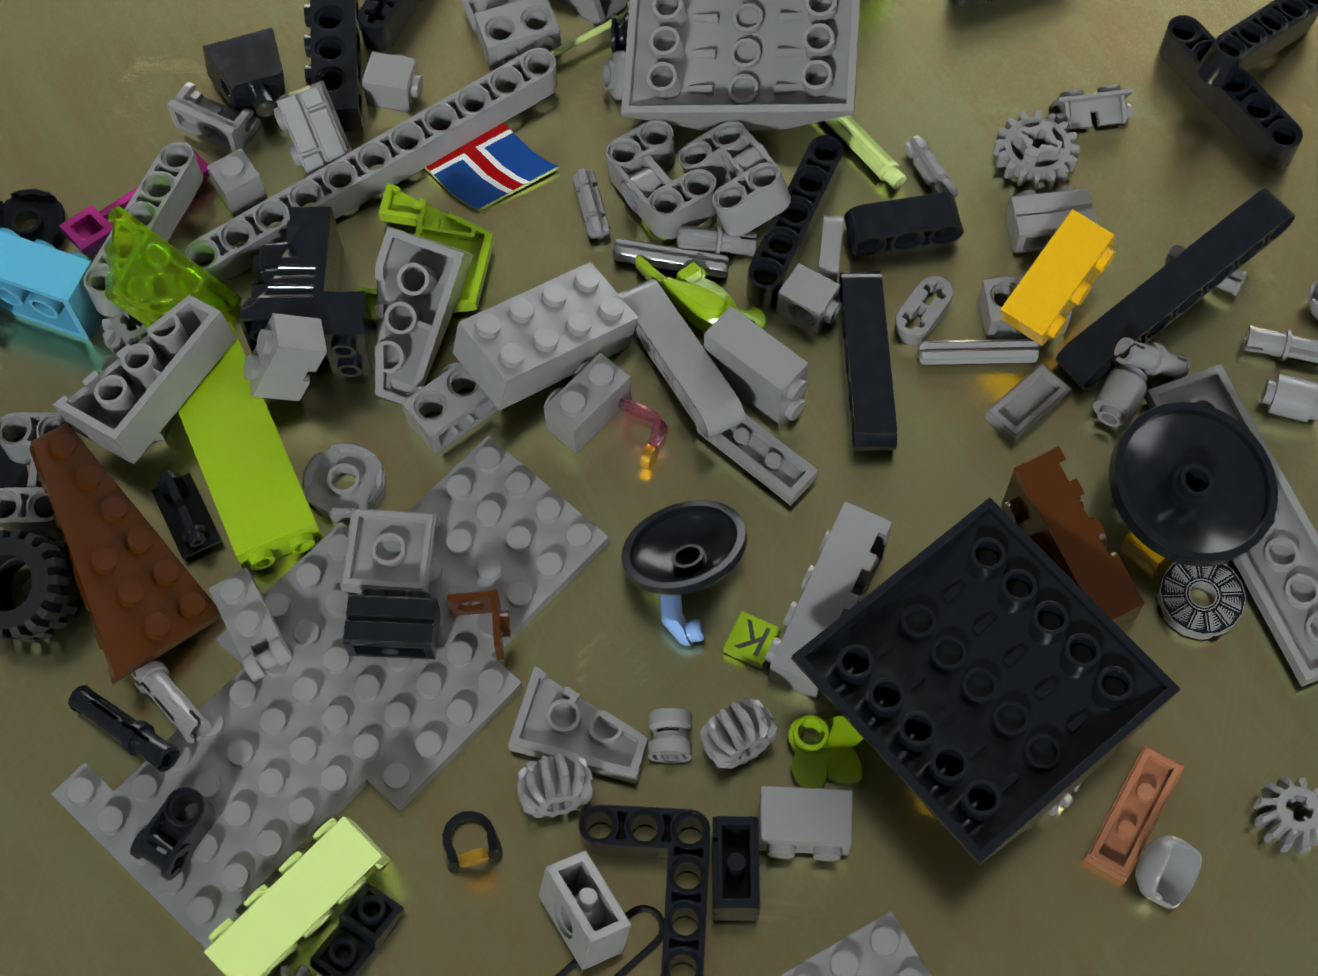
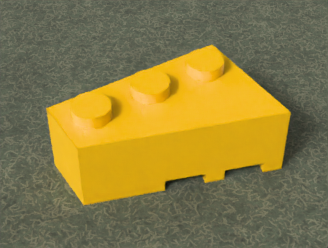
(1059, 278)

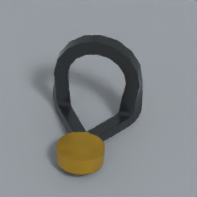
(474, 856)

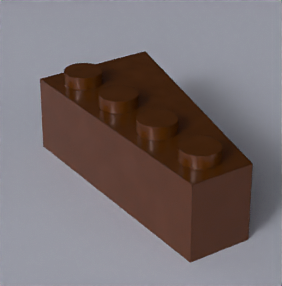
(1055, 519)

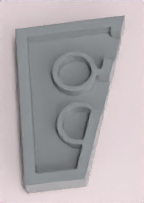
(561, 722)

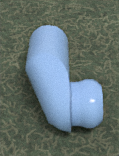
(673, 619)

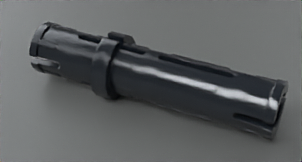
(135, 736)

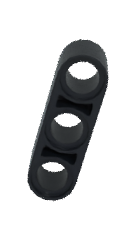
(903, 224)

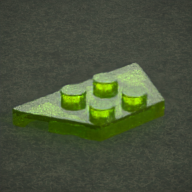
(153, 276)

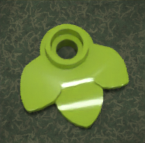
(828, 758)

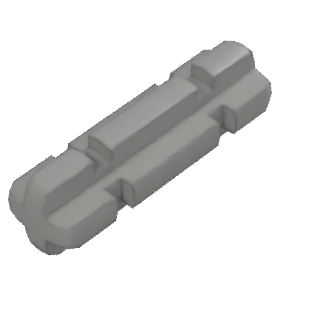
(929, 166)
(591, 204)

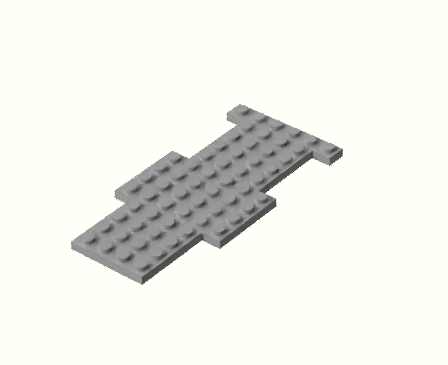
(330, 723)

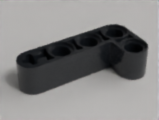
(384, 21)

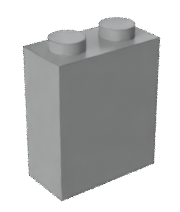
(758, 367)

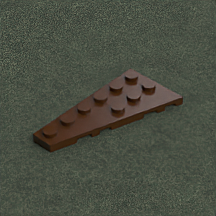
(124, 570)

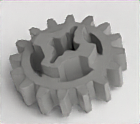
(1036, 149)

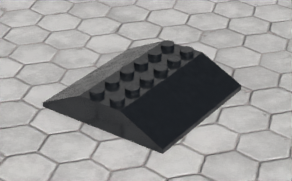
(986, 679)

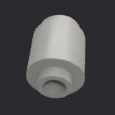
(1120, 395)
(1291, 397)

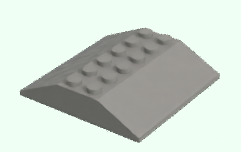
(741, 62)

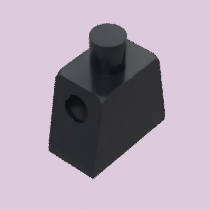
(247, 71)

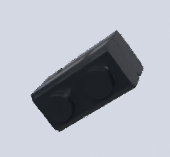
(392, 625)
(735, 868)

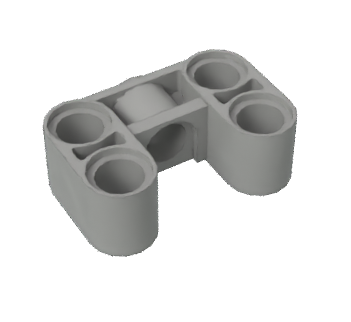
(637, 170)
(756, 181)
(31, 501)

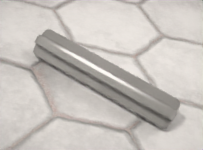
(670, 257)
(978, 351)

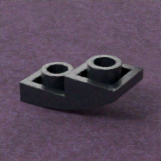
(358, 935)

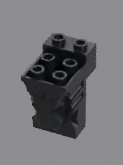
(305, 281)

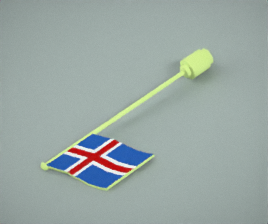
(498, 159)

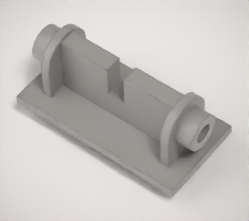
(1107, 104)

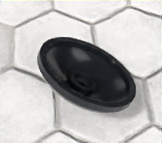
(684, 547)

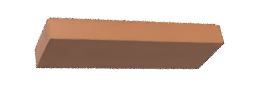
(1134, 813)

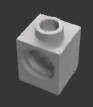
(809, 299)

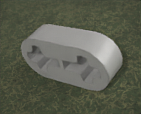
(830, 246)
(917, 305)

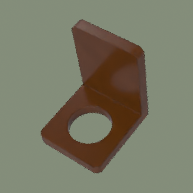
(489, 603)

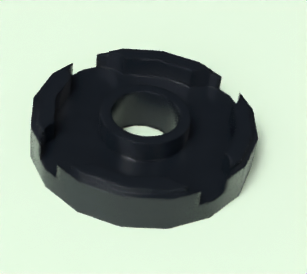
(34, 205)

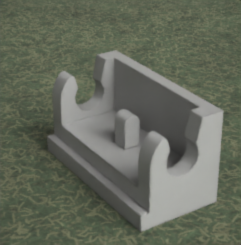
(212, 120)

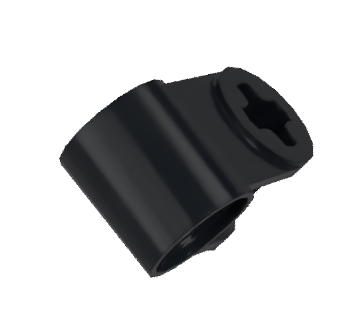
(173, 834)

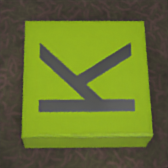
(751, 639)

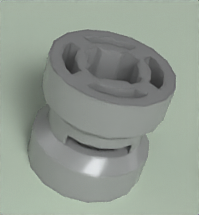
(670, 735)

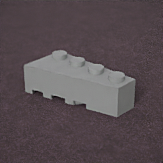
(149, 380)

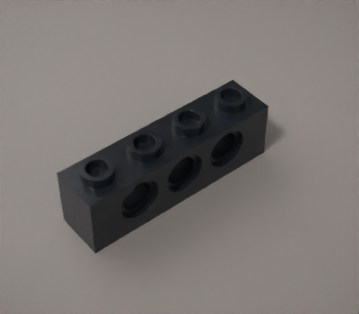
(336, 56)

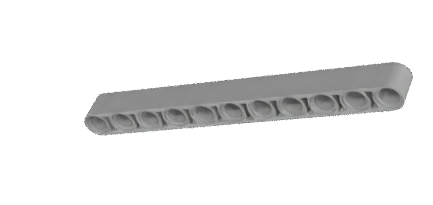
(386, 150)

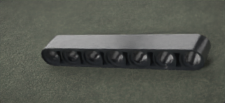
(1176, 286)

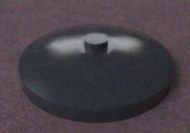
(1193, 484)

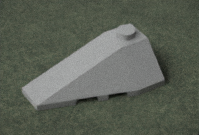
(414, 305)

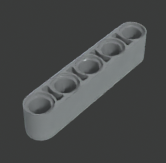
(157, 204)
(683, 360)

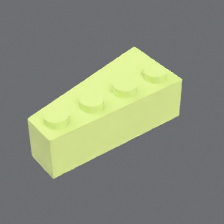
(296, 901)

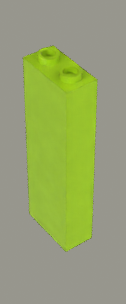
(247, 466)

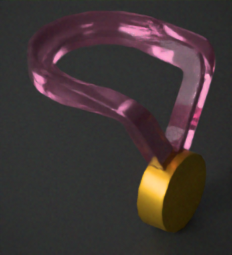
(658, 431)

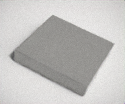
(389, 551)

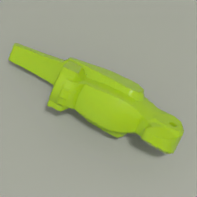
(695, 296)

